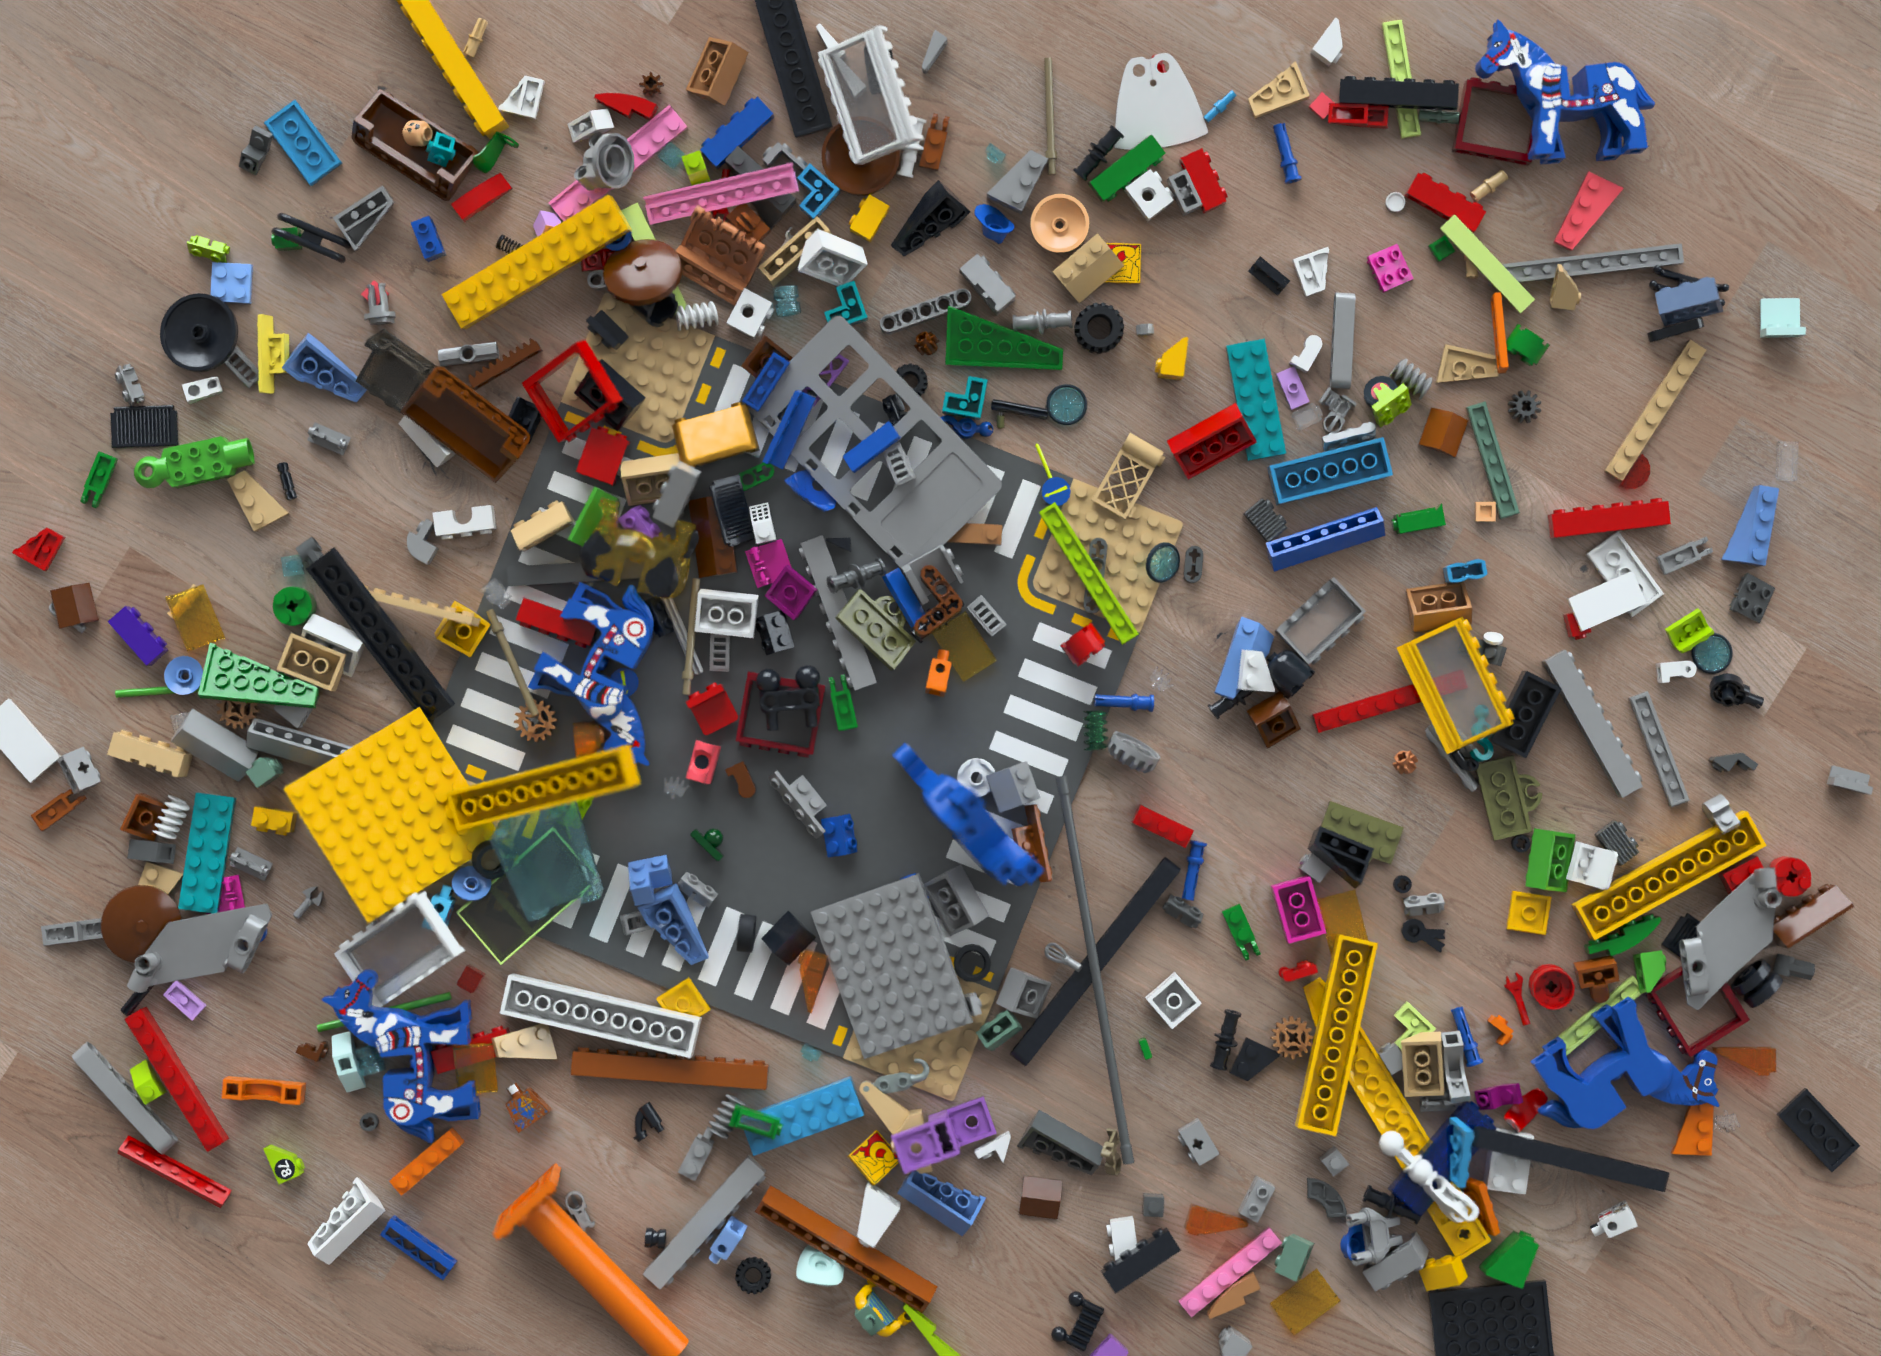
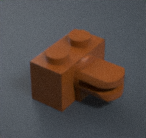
(748, 222)
(1596, 976)

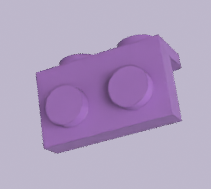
(639, 520)

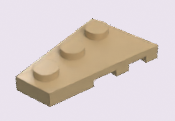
(1282, 92)
(1465, 364)
(160, 877)
(530, 1043)

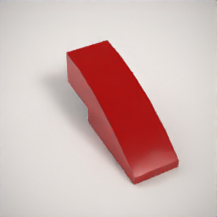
(627, 104)
(1358, 115)
(481, 196)

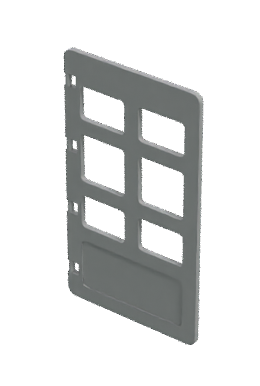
(948, 482)

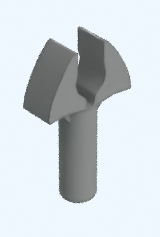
(308, 902)

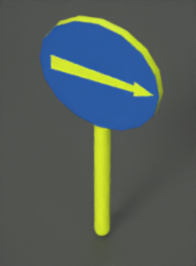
(1055, 488)
(626, 677)

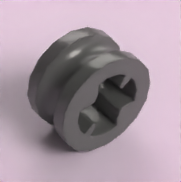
(371, 1127)

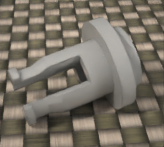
(379, 313)

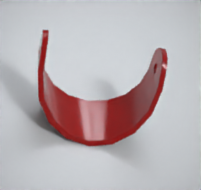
(1522, 1114)

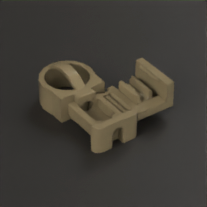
(1113, 1160)

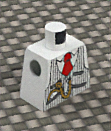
(1620, 1216)

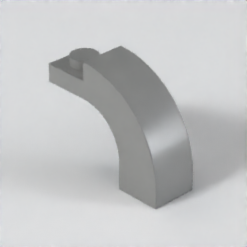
(1453, 1067)

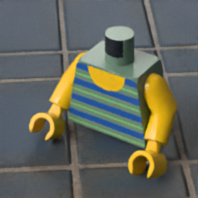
(875, 1315)

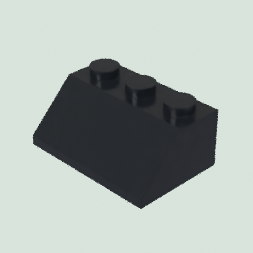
(592, 395)

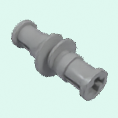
(1042, 321)

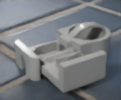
(1338, 405)
(581, 1218)

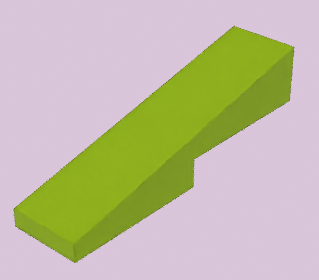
(927, 1328)

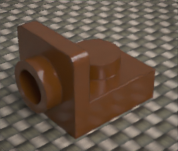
(309, 1051)

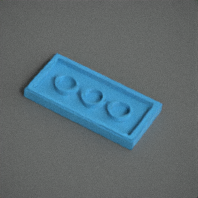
(303, 142)

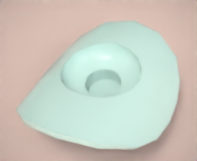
(818, 1268)

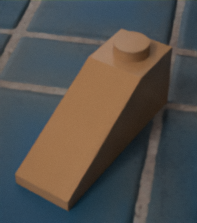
(978, 534)

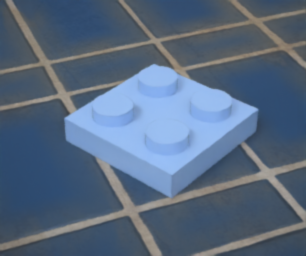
(232, 282)

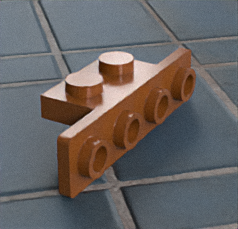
(1031, 840)

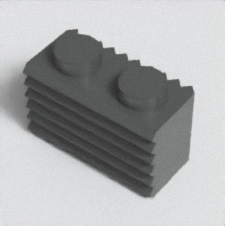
(1265, 520)
(1615, 839)

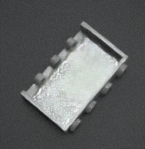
(1321, 621)

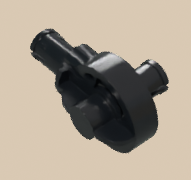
(1733, 691)

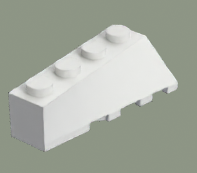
(346, 1222)

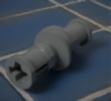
(856, 575)

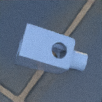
(727, 1240)

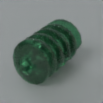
(1095, 730)

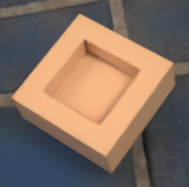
(1485, 511)

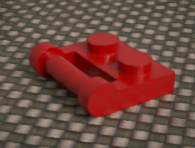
(1303, 969)

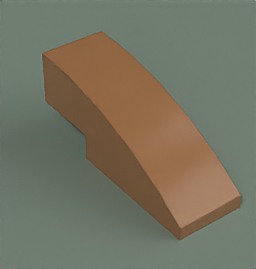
(1233, 1295)

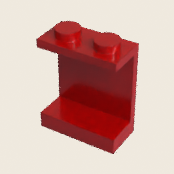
(602, 455)

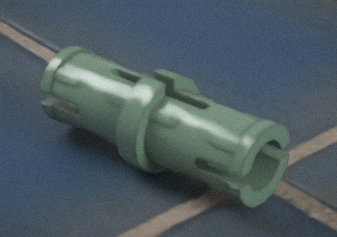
(1438, 116)

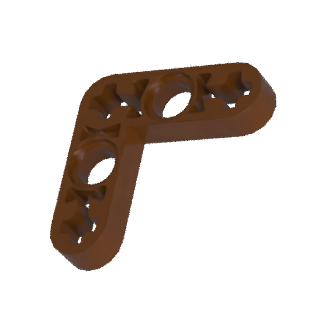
(944, 600)

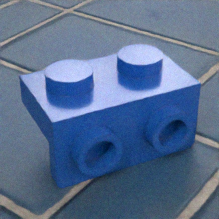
(839, 835)

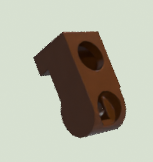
(745, 782)

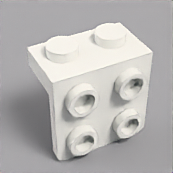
(1592, 865)

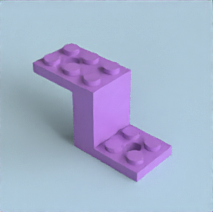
(943, 1134)

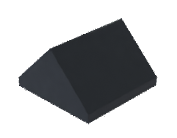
(788, 938)

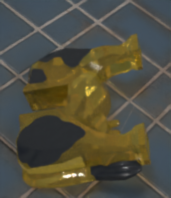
(665, 559)

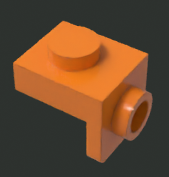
(1500, 1024)

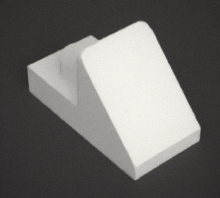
(999, 1144)

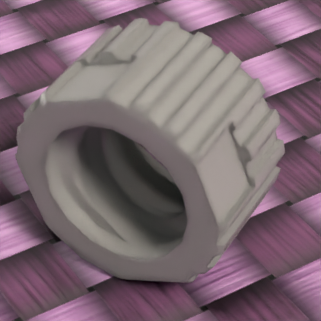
(1144, 329)

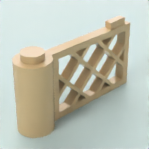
(1141, 453)

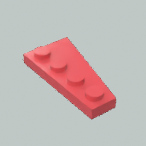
(1589, 204)

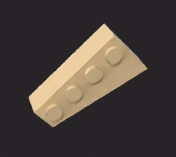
(150, 754)

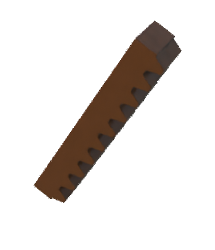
(504, 366)

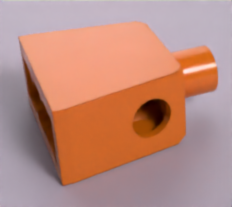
(938, 681)

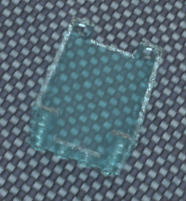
(547, 858)

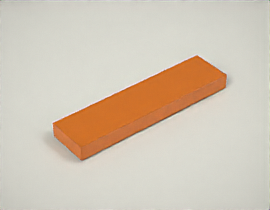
(1499, 333)

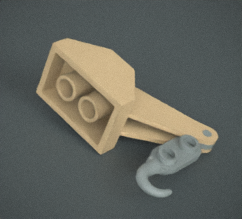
(890, 1111)

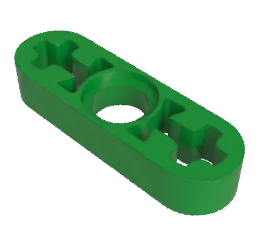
(759, 469)

